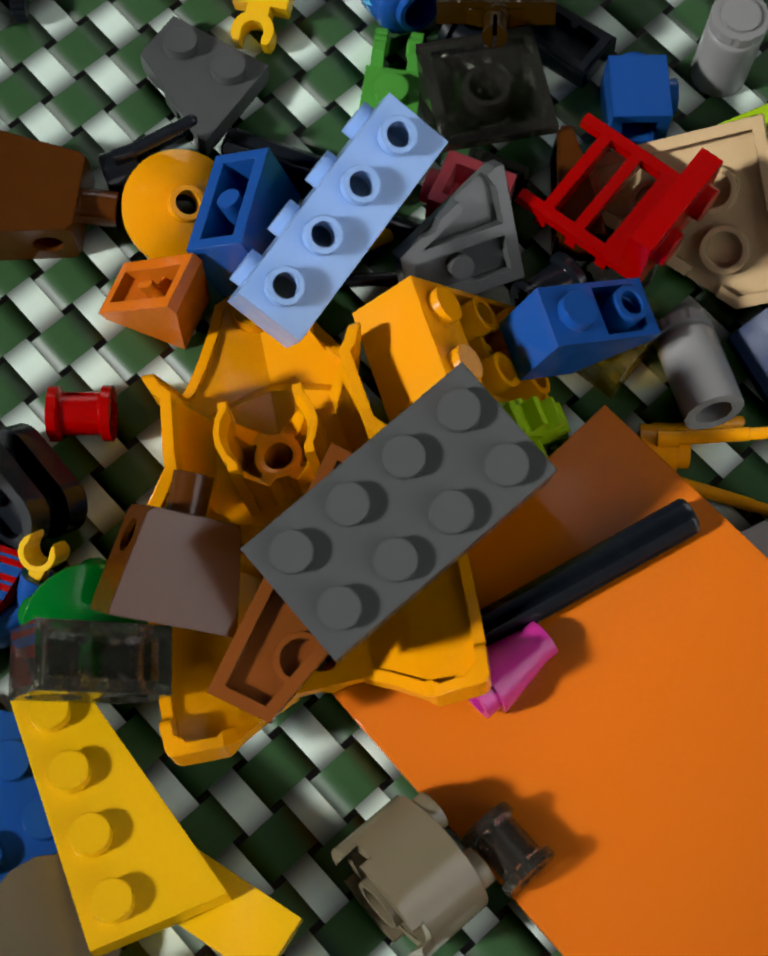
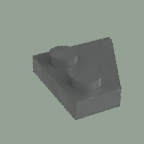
(203, 79)
(467, 239)

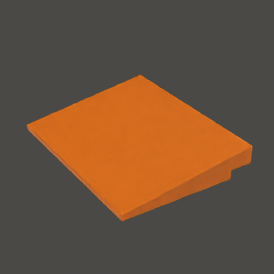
(635, 739)

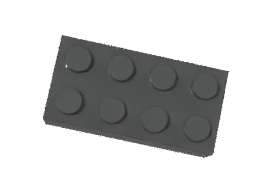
(399, 512)

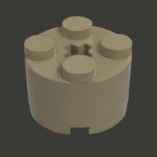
(414, 873)

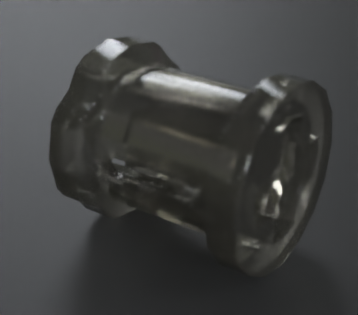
(507, 848)

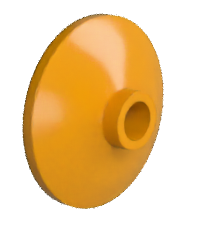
(150, 201)

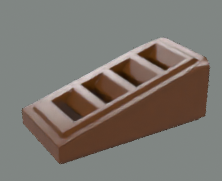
(563, 157)

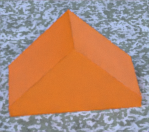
(159, 297)

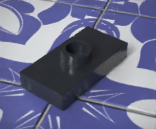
(572, 46)

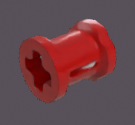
(81, 413)

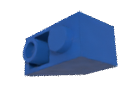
(577, 326)

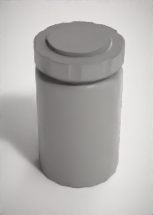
(729, 46)
(697, 369)

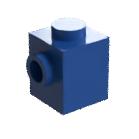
(638, 96)

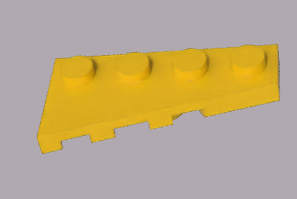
(113, 832)

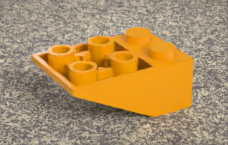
(428, 329)

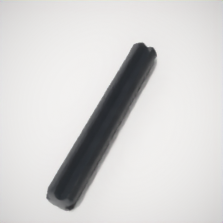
(590, 570)

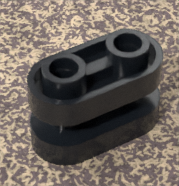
(36, 488)

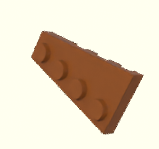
(272, 647)

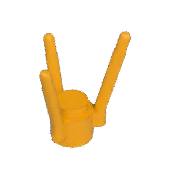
(674, 443)

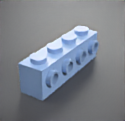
(337, 220)

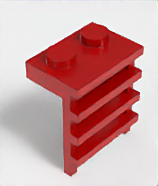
(656, 222)

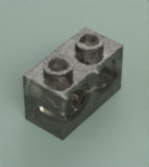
(90, 662)

